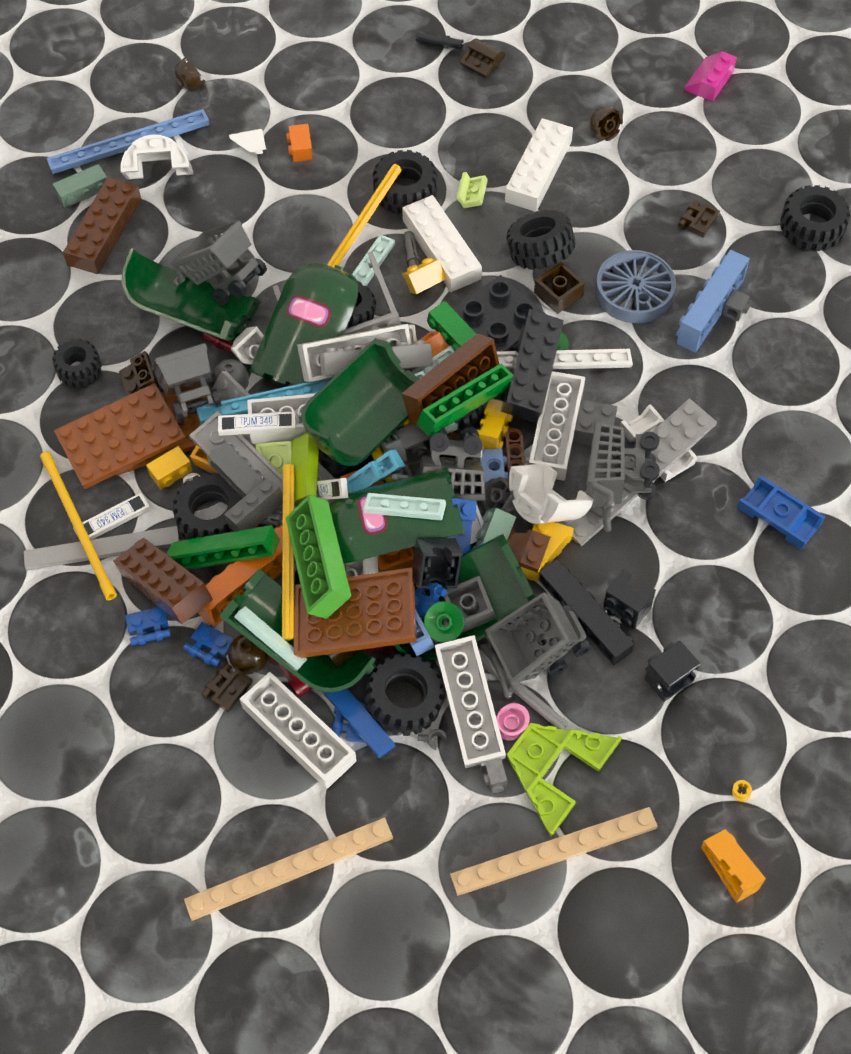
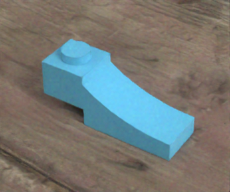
(375, 471)

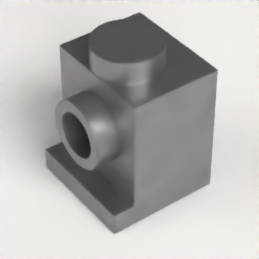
(494, 775)

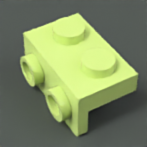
(471, 190)

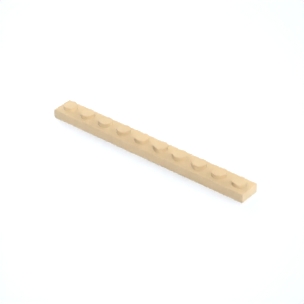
(553, 851)
(288, 869)

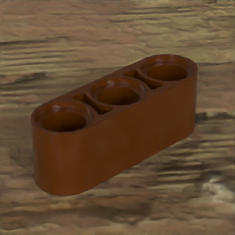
(514, 448)

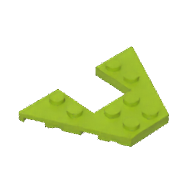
(537, 752)

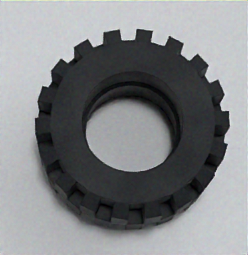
(79, 374)

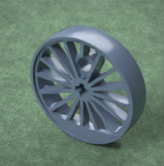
(635, 286)

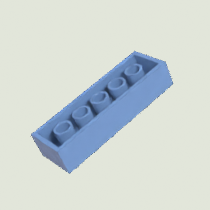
(711, 301)

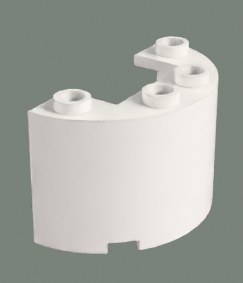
(154, 149)
(536, 499)

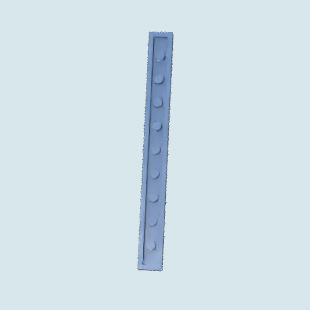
(122, 142)

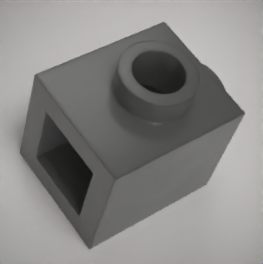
(736, 305)

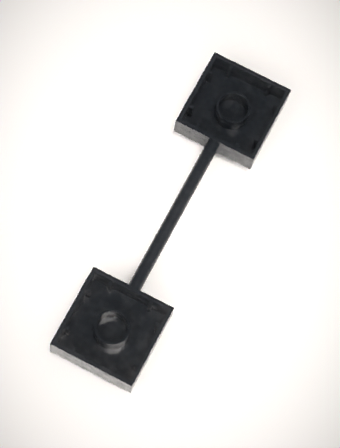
(492, 312)

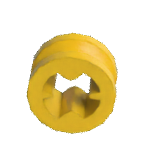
(742, 783)

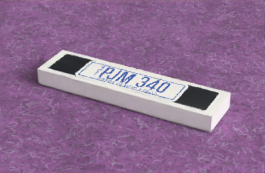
(256, 423)
(332, 489)
(116, 516)

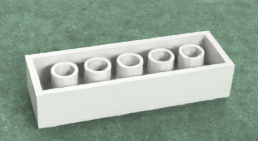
(538, 165)
(442, 242)
(310, 351)
(558, 423)
(470, 701)
(298, 730)

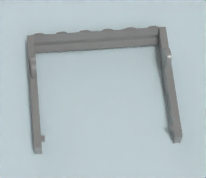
(384, 321)

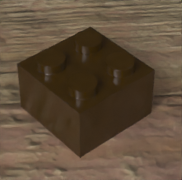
(559, 287)

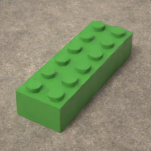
(318, 557)

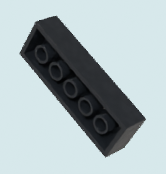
(532, 365)

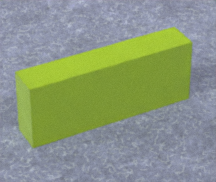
(305, 463)

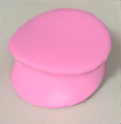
(512, 721)

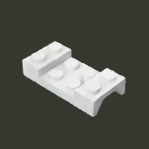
(647, 422)

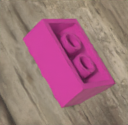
(711, 75)

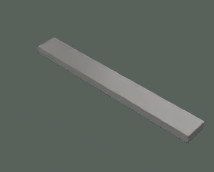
(104, 548)

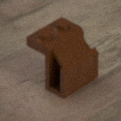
(529, 548)

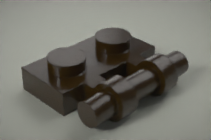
(702, 222)
(230, 691)

